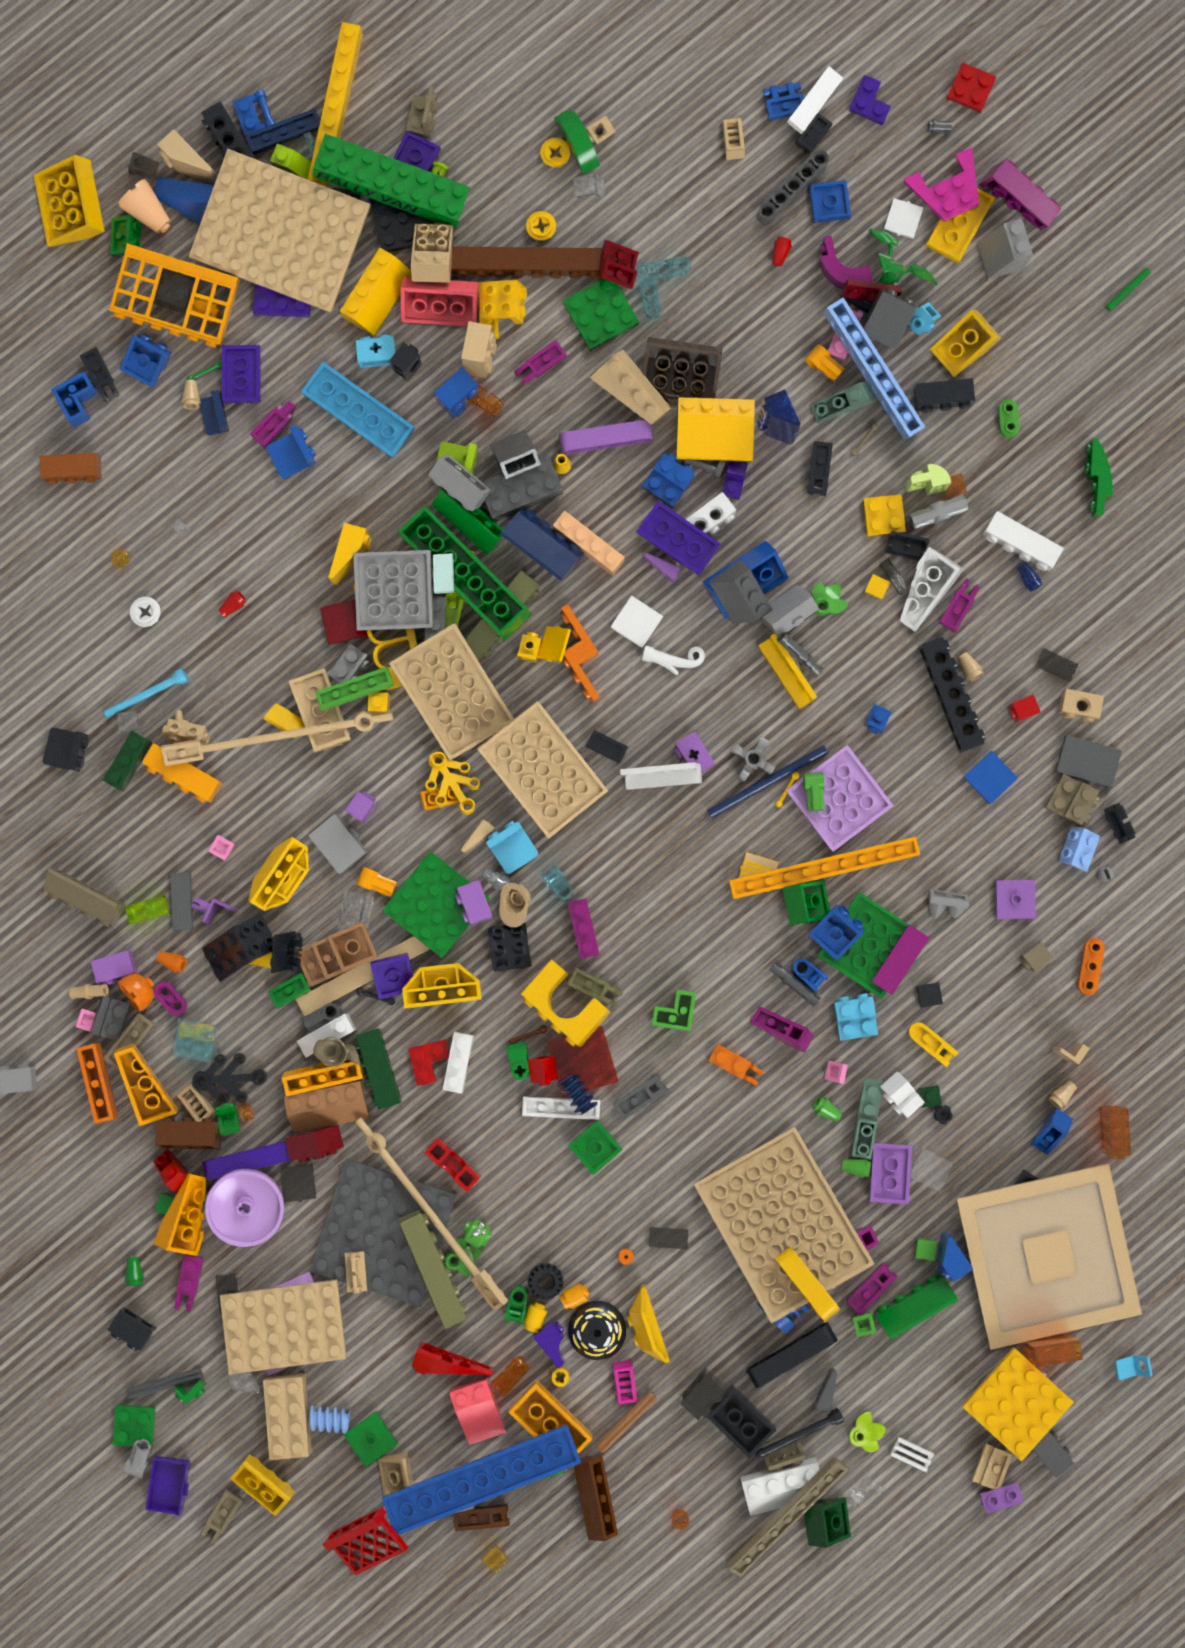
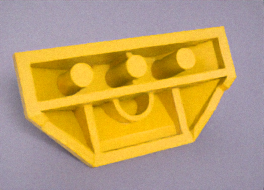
(280, 875)
(441, 986)
(646, 1326)

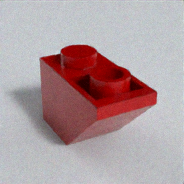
(171, 1170)

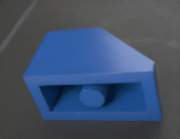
(1052, 1131)

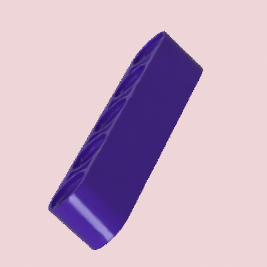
(247, 1159)

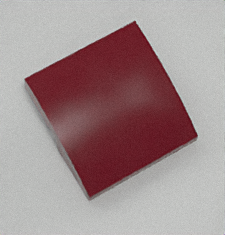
(618, 264)
(340, 622)

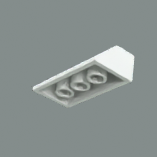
(772, 1490)

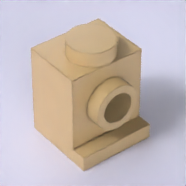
(606, 126)

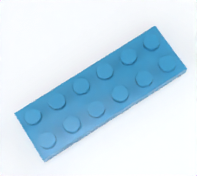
(357, 410)

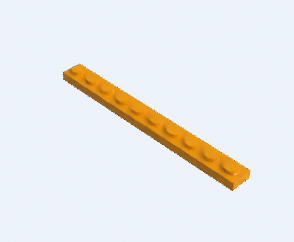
(824, 867)

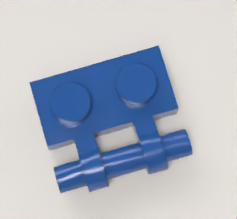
(784, 106)

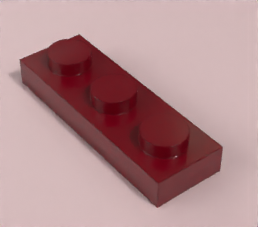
(866, 290)

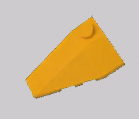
(182, 1224)

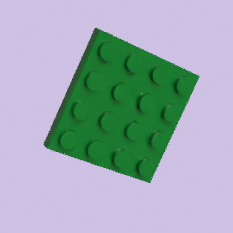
(429, 906)
(871, 950)

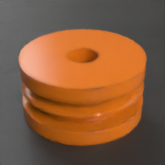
(629, 1253)

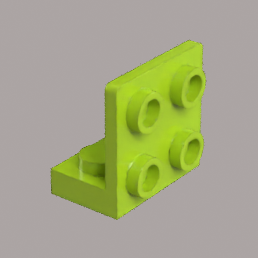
(463, 455)

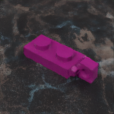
(273, 424)

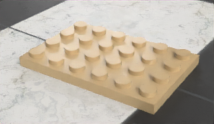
(452, 691)
(542, 769)
(283, 1326)

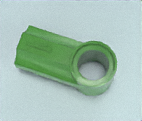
(814, 788)

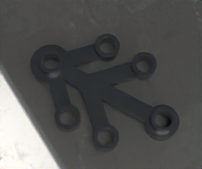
(226, 1079)

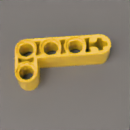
(807, 1284)

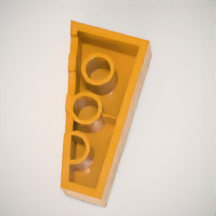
(143, 1087)

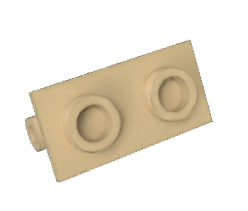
(355, 1272)

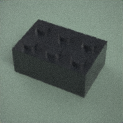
(741, 1421)

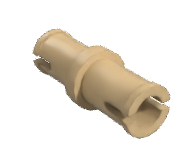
(88, 991)

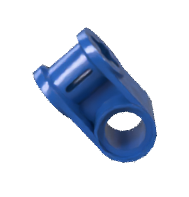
(810, 974)

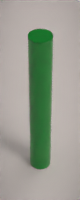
(1130, 287)

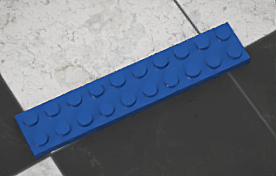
(481, 1479)

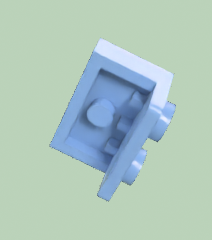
(1079, 848)

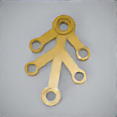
(451, 780)

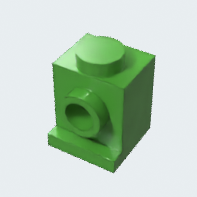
(865, 1324)

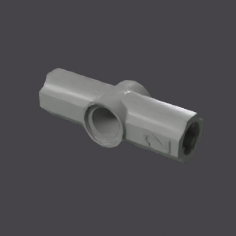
(938, 512)

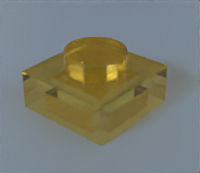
(495, 1558)

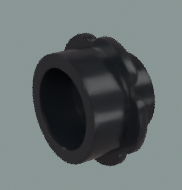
(943, 1109)

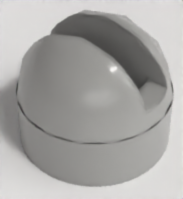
(1102, 876)

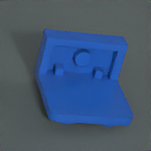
(291, 453)

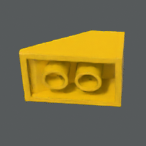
(965, 342)
(352, 540)

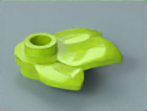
(869, 1432)

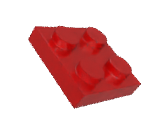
(971, 87)

